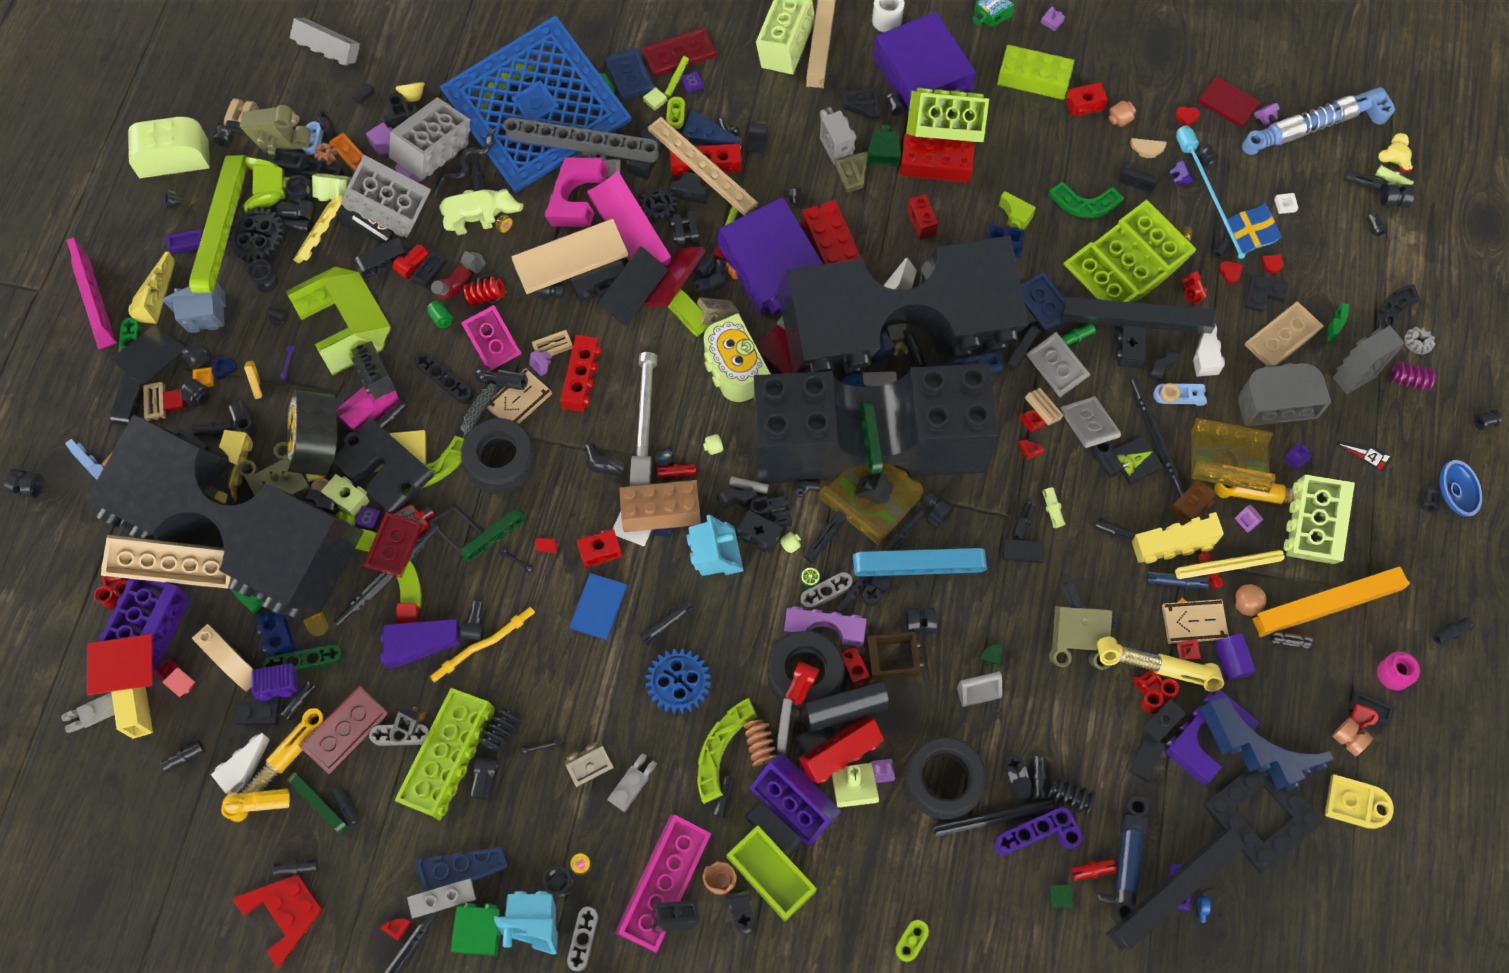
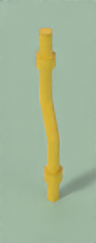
(448, 666)

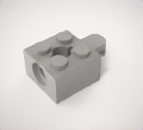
(836, 134)

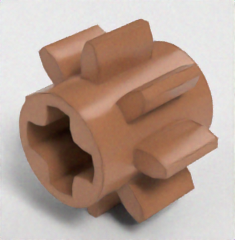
(325, 153)

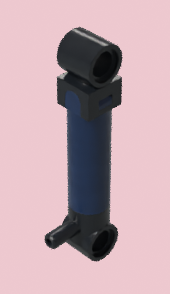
(1133, 830)

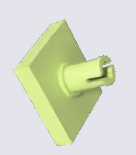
(855, 785)

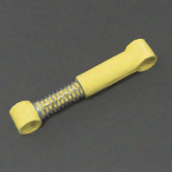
(1206, 675)

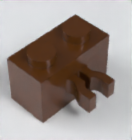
(1193, 502)

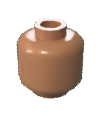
(1122, 113)

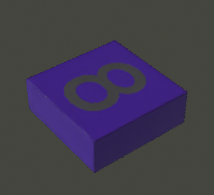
(691, 82)
(368, 518)

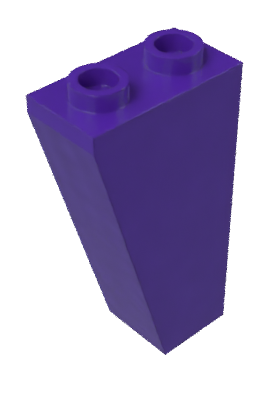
(417, 640)

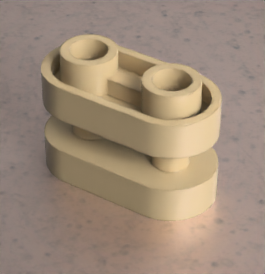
(237, 107)

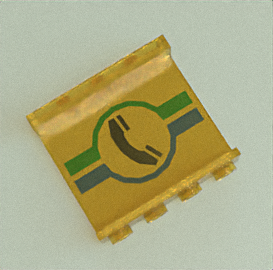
(1231, 455)
(871, 518)

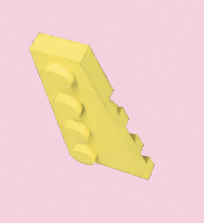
(321, 226)

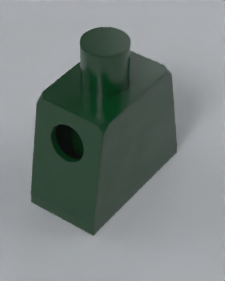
(884, 147)

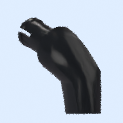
(715, 281)
(602, 464)

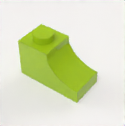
(1018, 211)

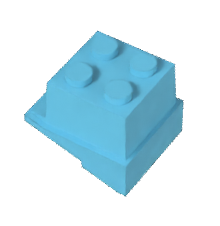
(714, 547)
(530, 920)

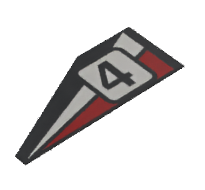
(1369, 454)

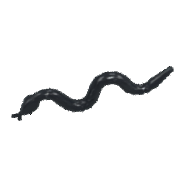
(477, 151)

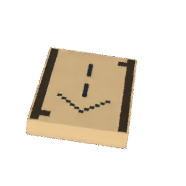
(516, 403)
(1195, 621)

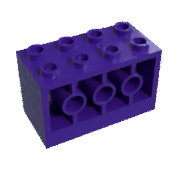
(145, 610)

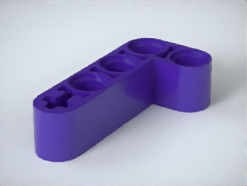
(1035, 834)

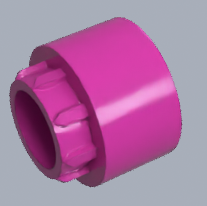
(1389, 675)

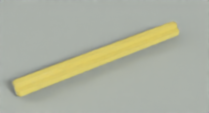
(1229, 564)

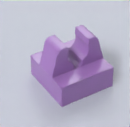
(1052, 19)
(1264, 113)
(540, 362)
(1248, 518)
(883, 770)

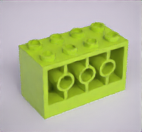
(947, 115)

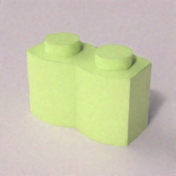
(329, 186)

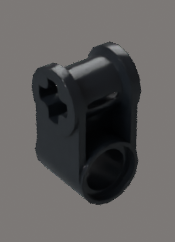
(741, 907)

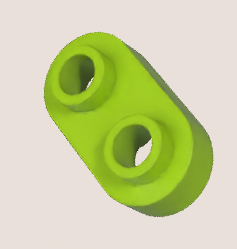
(675, 114)
(912, 941)

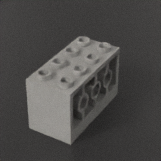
(429, 138)
(385, 196)

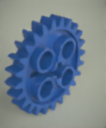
(689, 668)

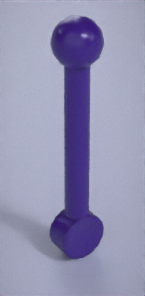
(290, 349)

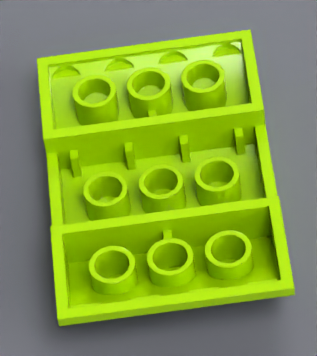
(1131, 256)

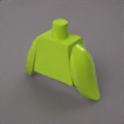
(267, 184)

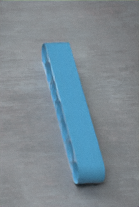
(919, 562)

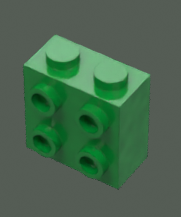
(476, 930)

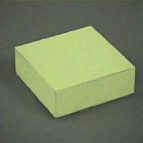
(655, 99)

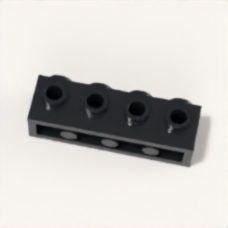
(372, 370)

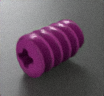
(1413, 374)

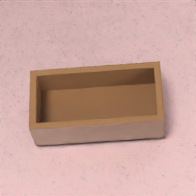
(659, 506)

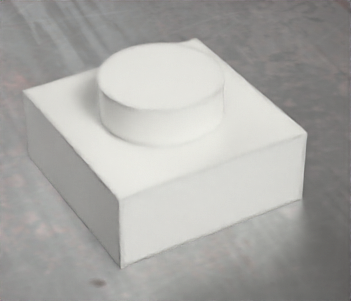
(1286, 203)

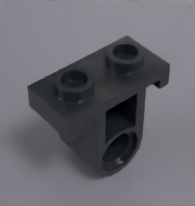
(398, 110)

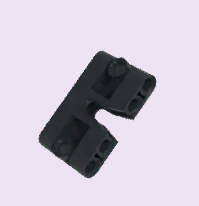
(378, 448)

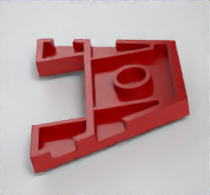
(290, 906)

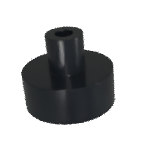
(792, 193)
(170, 199)

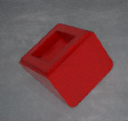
(407, 613)

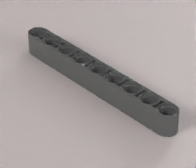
(574, 134)

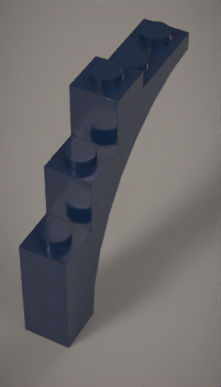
(1236, 736)

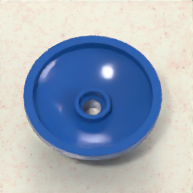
(1460, 488)

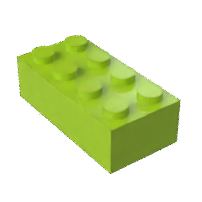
(1035, 72)
(771, 873)

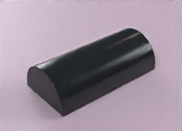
(845, 706)

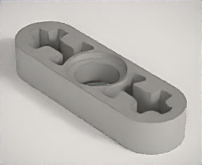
(828, 583)
(384, 740)
(584, 956)

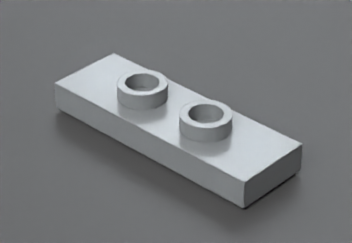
(441, 898)

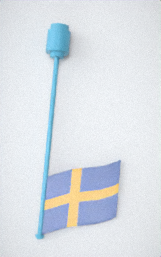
(1248, 228)

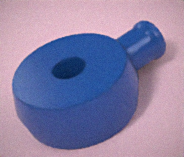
(1203, 907)

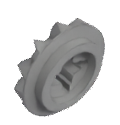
(1417, 346)

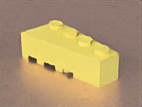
(1178, 539)

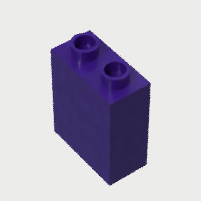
(922, 57)
(763, 249)

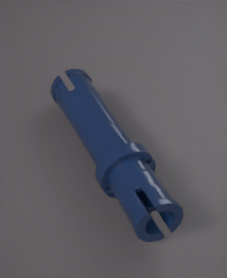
(1171, 579)

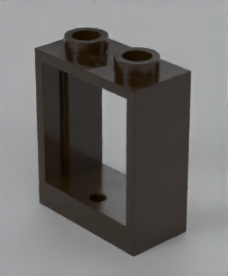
(886, 639)

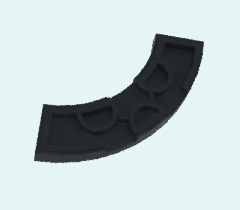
(1394, 305)

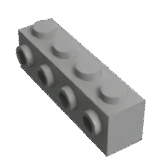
(324, 40)

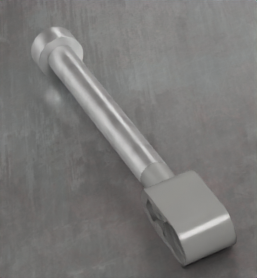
(642, 463)

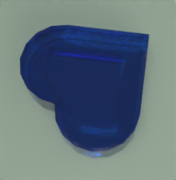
(223, 367)

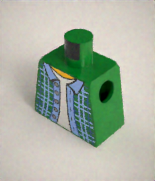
(992, 11)

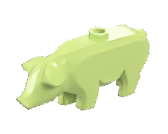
(476, 206)

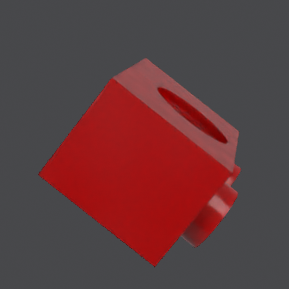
(1086, 99)
(922, 216)
(610, 550)

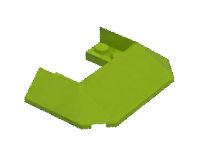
(356, 306)

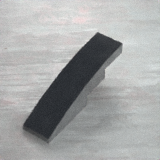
(301, 165)

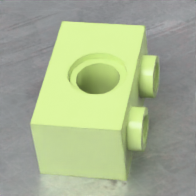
(338, 487)

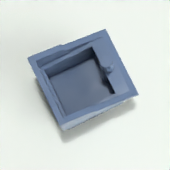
(198, 310)

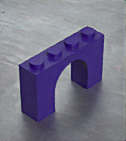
(1186, 749)

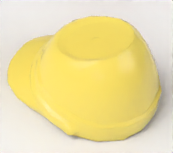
(411, 92)

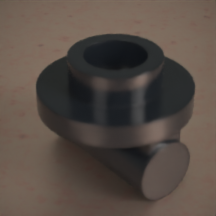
(277, 316)

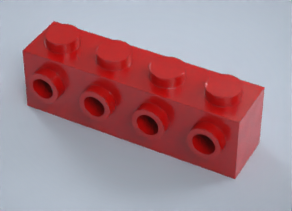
(841, 749)

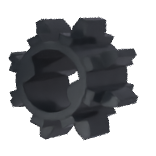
(704, 266)

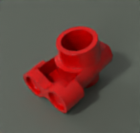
(1194, 288)

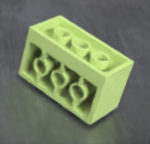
(785, 34)
(1331, 516)

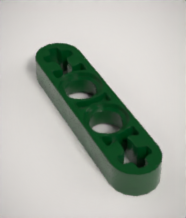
(870, 437)
(493, 535)
(303, 656)
(317, 802)

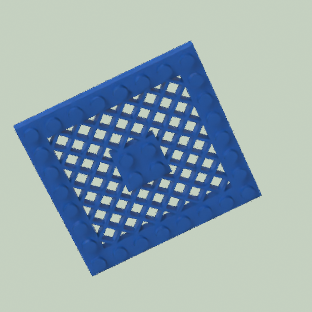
(535, 101)

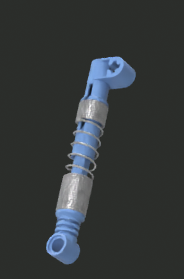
(1340, 111)

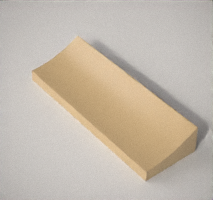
(569, 256)
(163, 562)

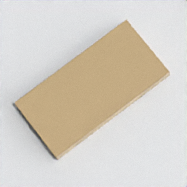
(1284, 335)

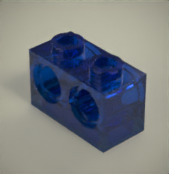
(1016, 234)
(279, 632)

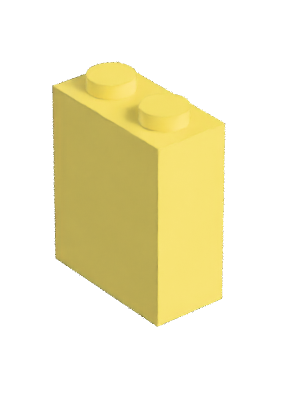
(132, 712)

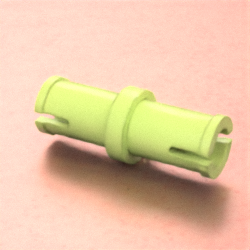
(1392, 177)
(1053, 507)

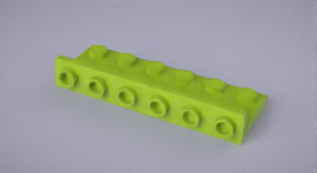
(445, 754)

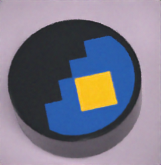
(664, 457)

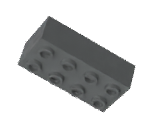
(1368, 359)

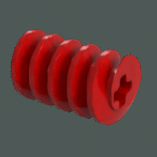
(484, 291)

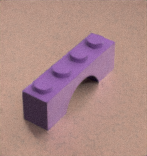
(380, 140)
(849, 629)

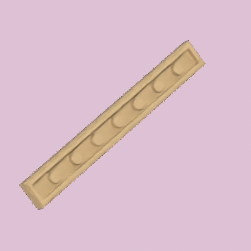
(703, 166)

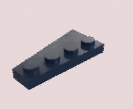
(450, 869)

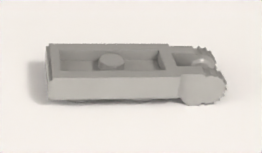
(90, 713)
(631, 784)

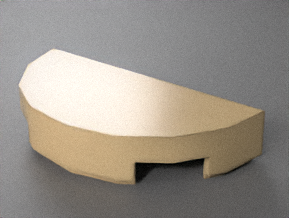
(1148, 148)

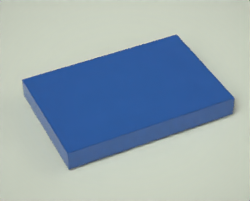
(598, 606)

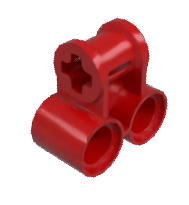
(112, 586)
(1153, 687)

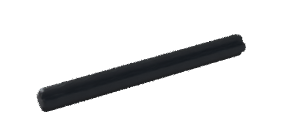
(994, 817)

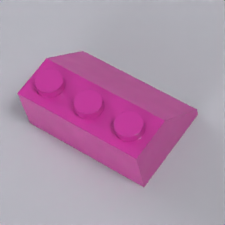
(363, 406)

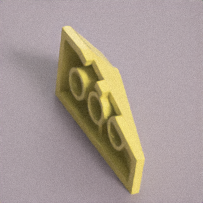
(149, 298)

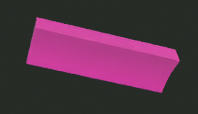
(617, 202)
(91, 295)
(663, 879)

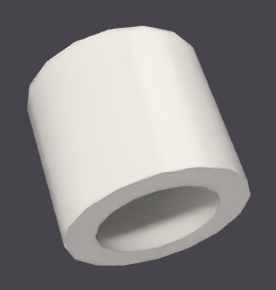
(887, 14)

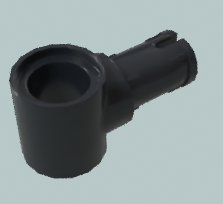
(473, 627)

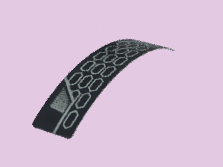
(477, 408)

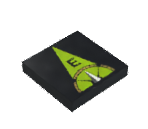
(1138, 460)

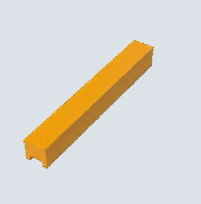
(1330, 601)

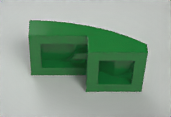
(1338, 322)

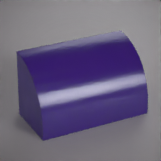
(1234, 657)

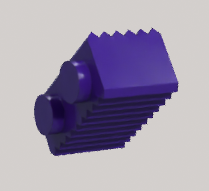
(274, 682)

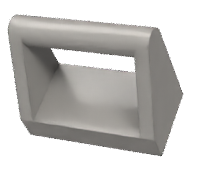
(980, 689)

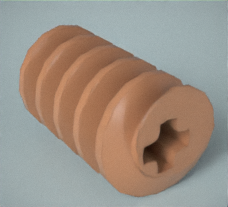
(759, 742)

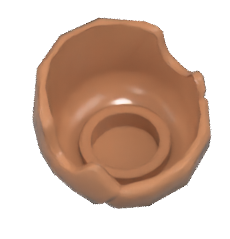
(1250, 599)
(719, 878)

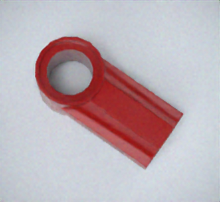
(408, 264)
(803, 678)

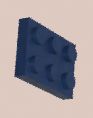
(629, 74)
(1043, 301)

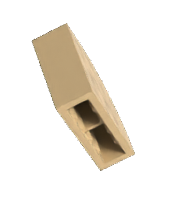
(225, 656)

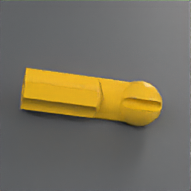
(256, 801)

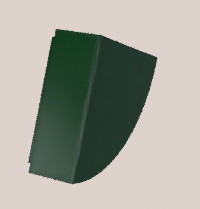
(992, 654)

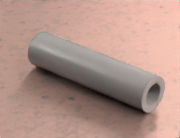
(743, 483)

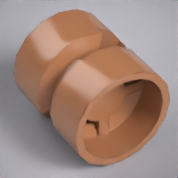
(1354, 738)

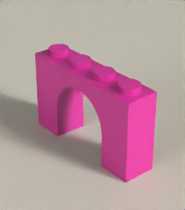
(572, 174)

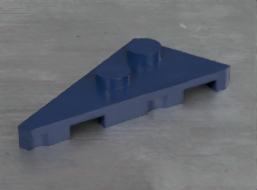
(705, 131)

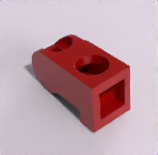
(855, 668)

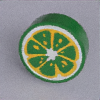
(810, 577)

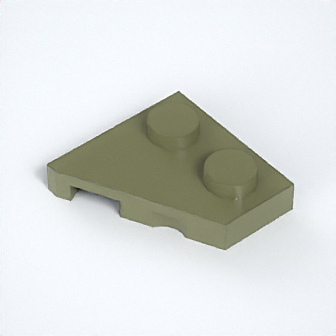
(852, 171)

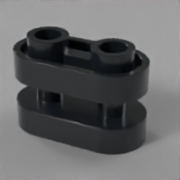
(679, 236)

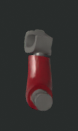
(455, 282)

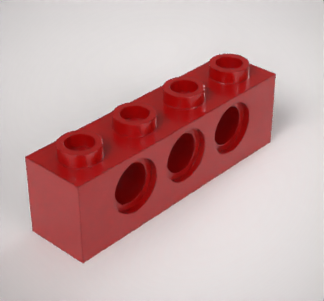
(725, 157)
(582, 347)

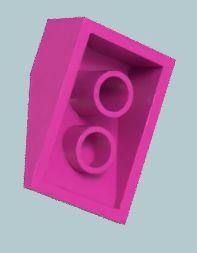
(491, 338)

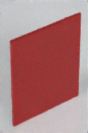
(119, 664)

